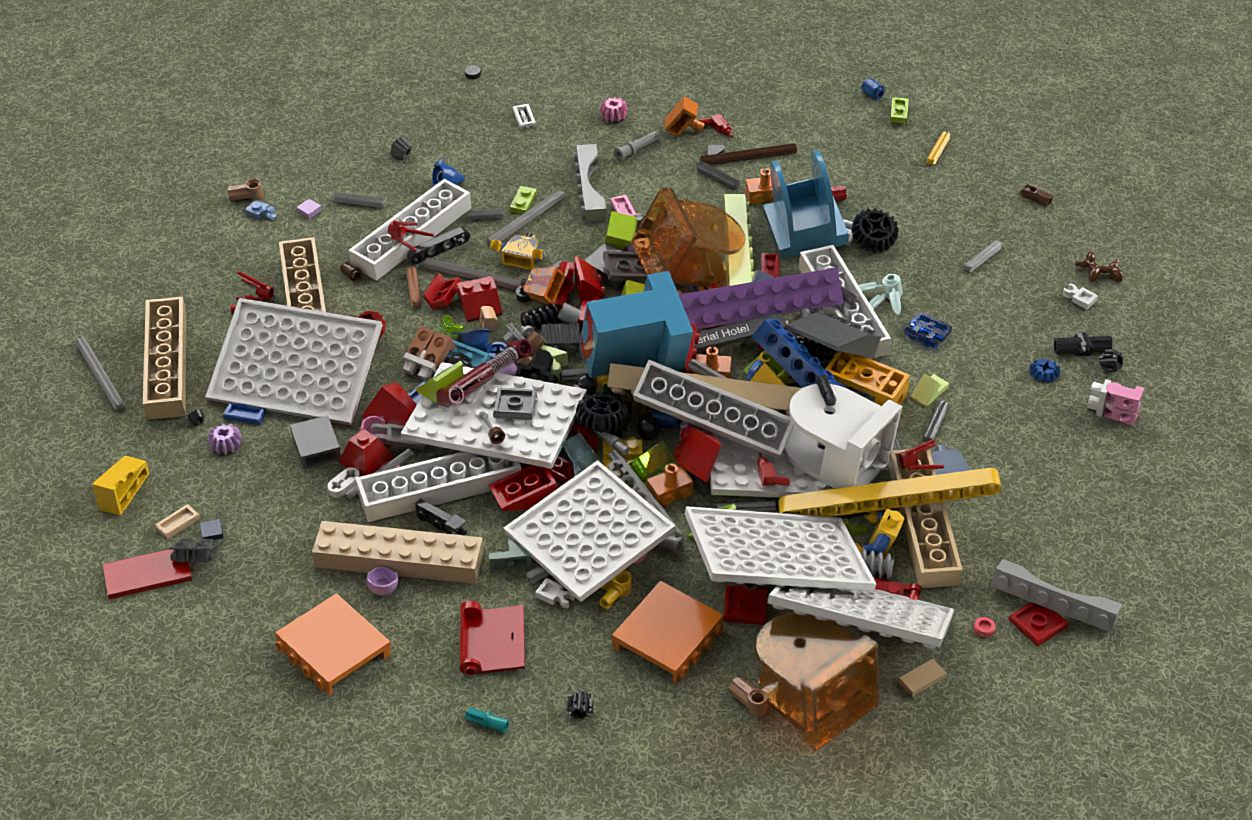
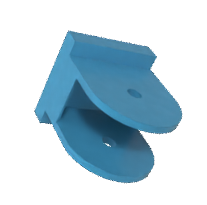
(804, 212)

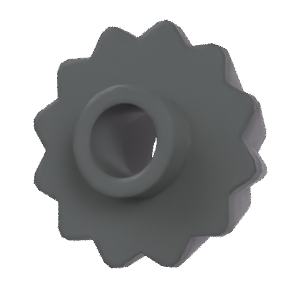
(401, 148)

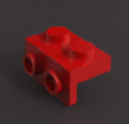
(441, 292)

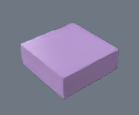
(309, 208)

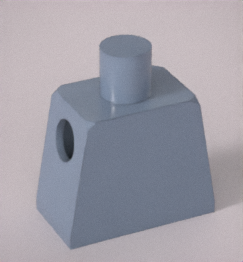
(951, 459)

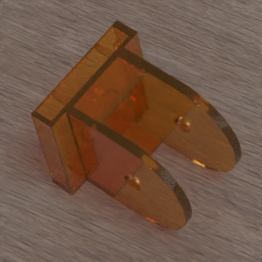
(679, 239)
(821, 684)

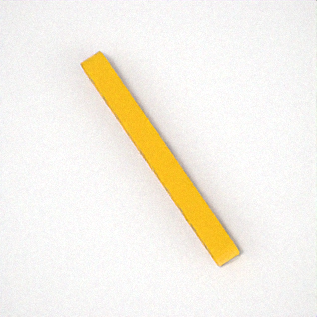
(893, 494)

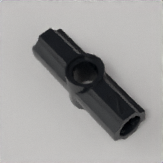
(1082, 344)

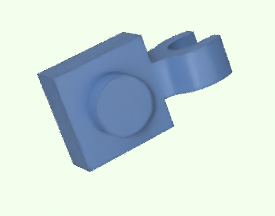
(258, 210)

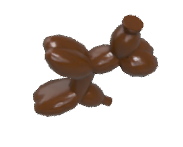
(1115, 273)

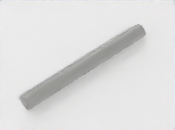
(391, 465)

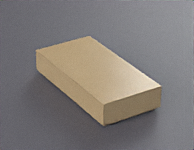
(177, 521)
(922, 677)

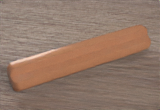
(413, 287)

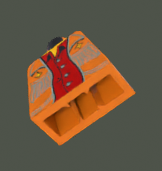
(543, 284)

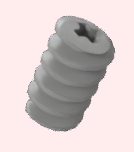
(878, 564)

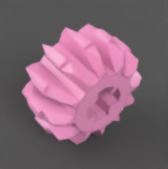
(613, 109)

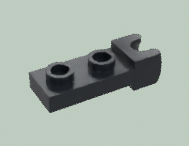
(440, 519)

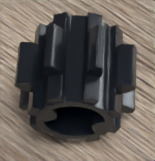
(1111, 360)
(580, 704)

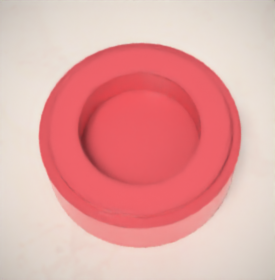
(984, 627)

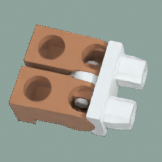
(427, 352)

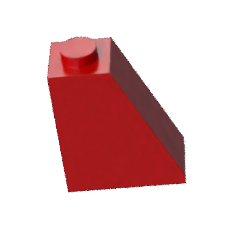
(391, 404)
(365, 453)

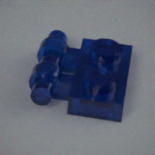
(929, 325)

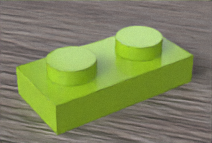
(899, 110)
(523, 200)

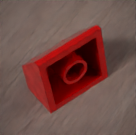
(587, 280)
(478, 293)

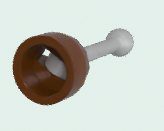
(494, 431)

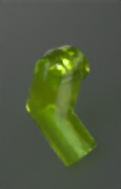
(450, 326)
(855, 530)

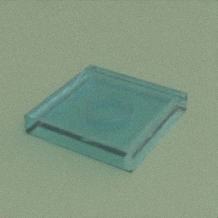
(580, 452)

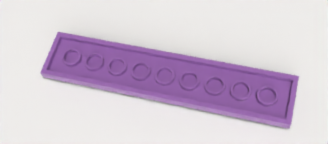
(763, 298)

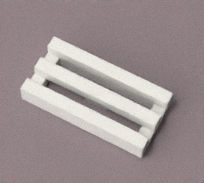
(526, 124)

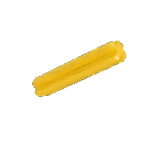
(938, 148)

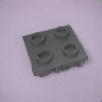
(183, 550)

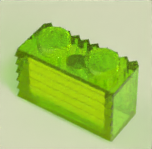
(652, 461)

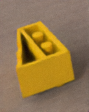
(120, 484)

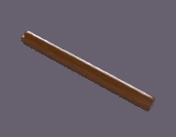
(749, 154)

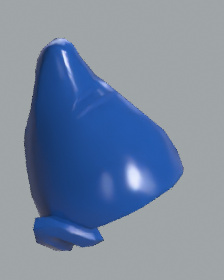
(444, 171)

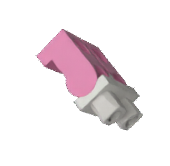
(1115, 401)

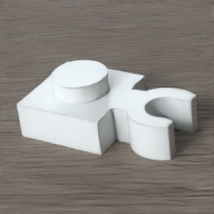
(1080, 297)
(552, 591)

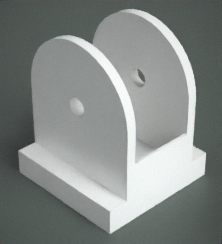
(854, 437)

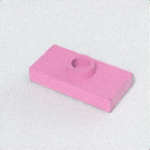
(622, 205)

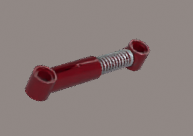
(483, 373)

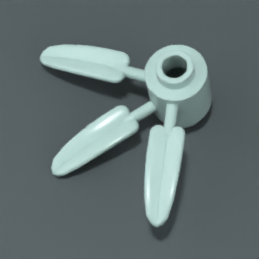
(892, 290)

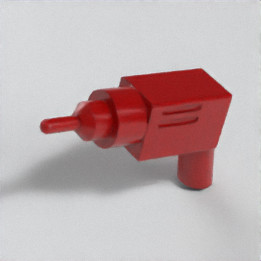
(719, 124)
(768, 474)

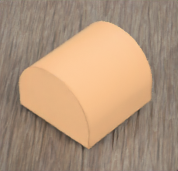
(488, 318)

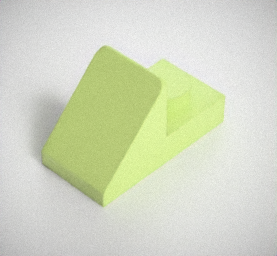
(560, 359)
(928, 389)

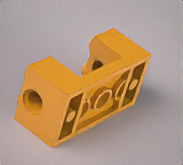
(883, 383)

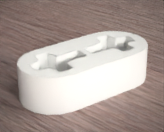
(343, 482)

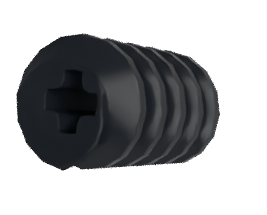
(540, 316)
(815, 350)

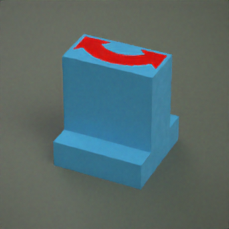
(637, 329)

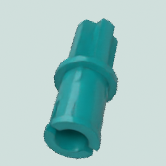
(487, 719)

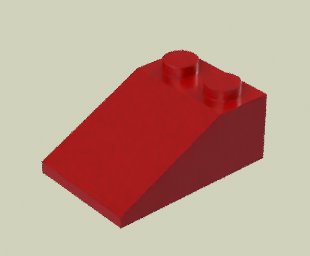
(697, 451)
(523, 488)

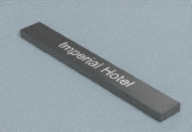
(734, 332)

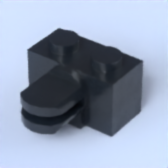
(539, 369)

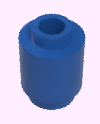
(873, 89)
(665, 419)

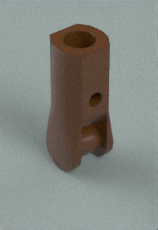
(1037, 195)

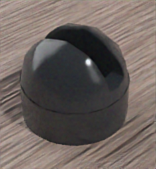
(196, 417)

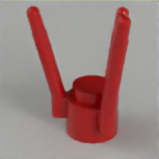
(398, 229)
(263, 290)
(909, 457)

